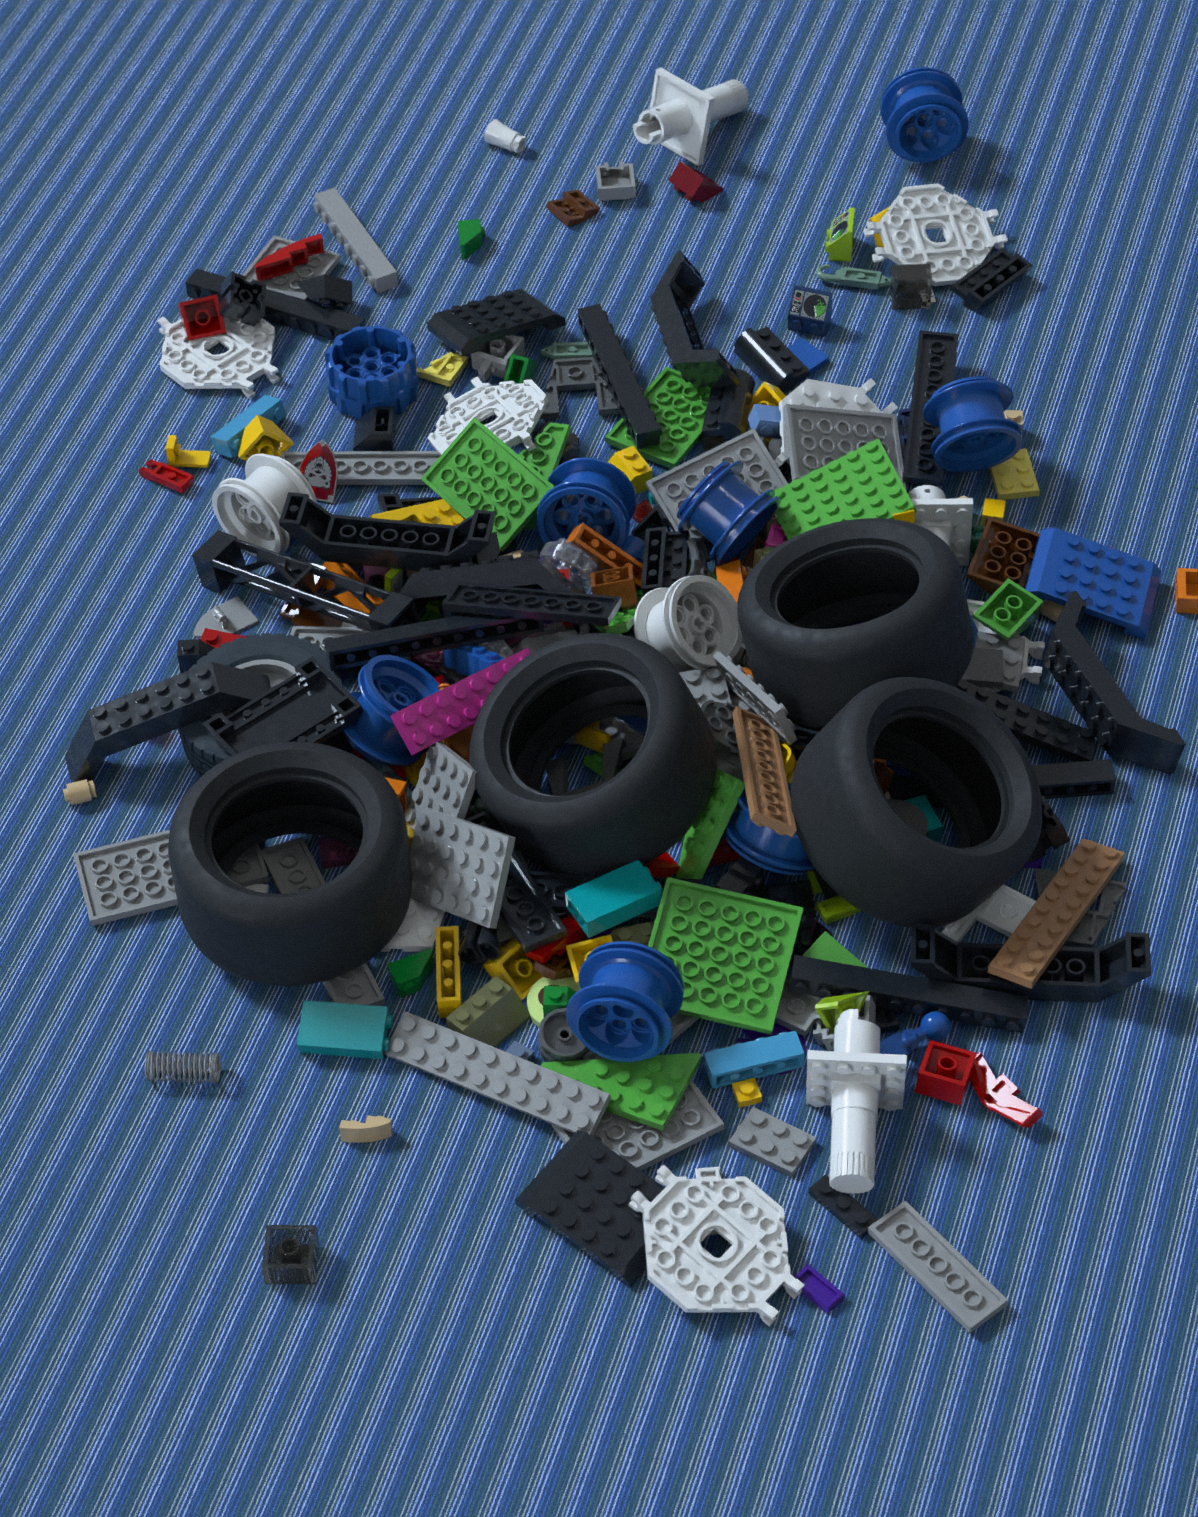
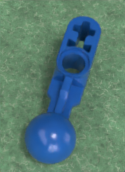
(933, 1026)

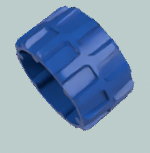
(371, 370)

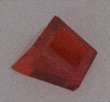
(641, 511)

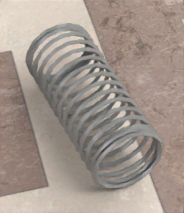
(213, 1066)

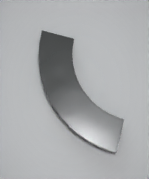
(699, 557)

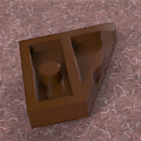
(556, 967)

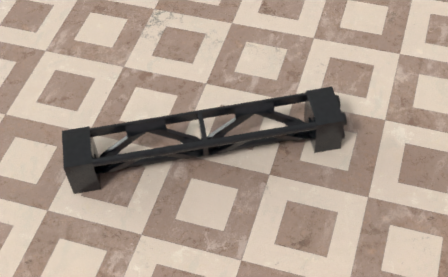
(222, 562)

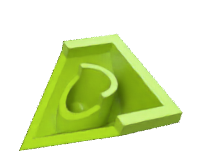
(831, 1007)

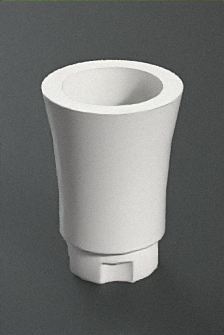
(504, 137)

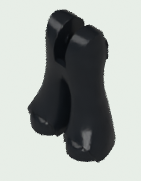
(479, 941)

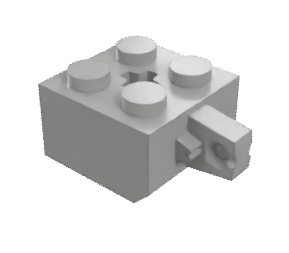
(495, 356)

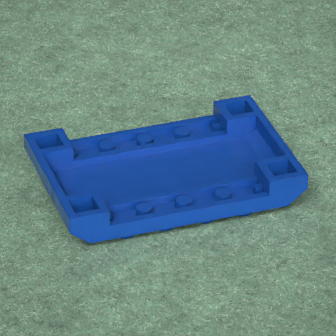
(1108, 580)

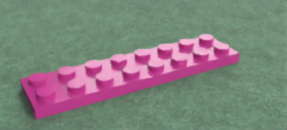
(451, 707)

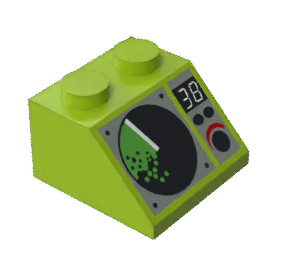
(841, 237)

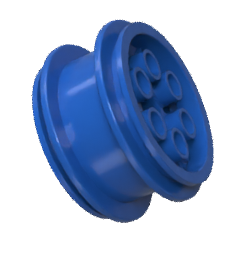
(764, 845)

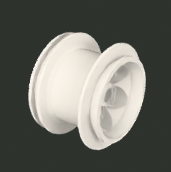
(254, 505)
(690, 622)

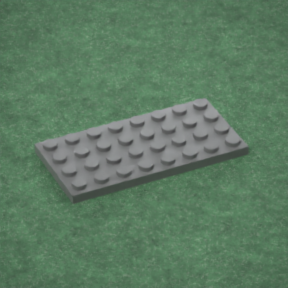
(138, 877)

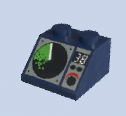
(810, 311)

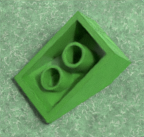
(1009, 610)

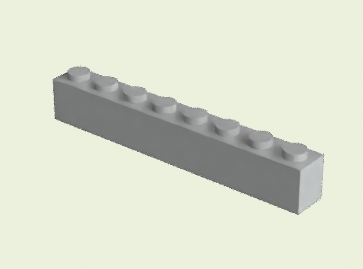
(355, 240)

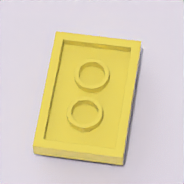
(1015, 477)

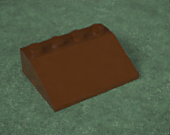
(1002, 554)

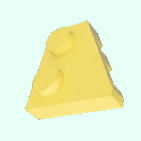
(444, 369)

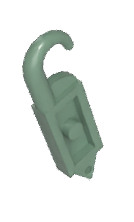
(854, 277)
(567, 350)

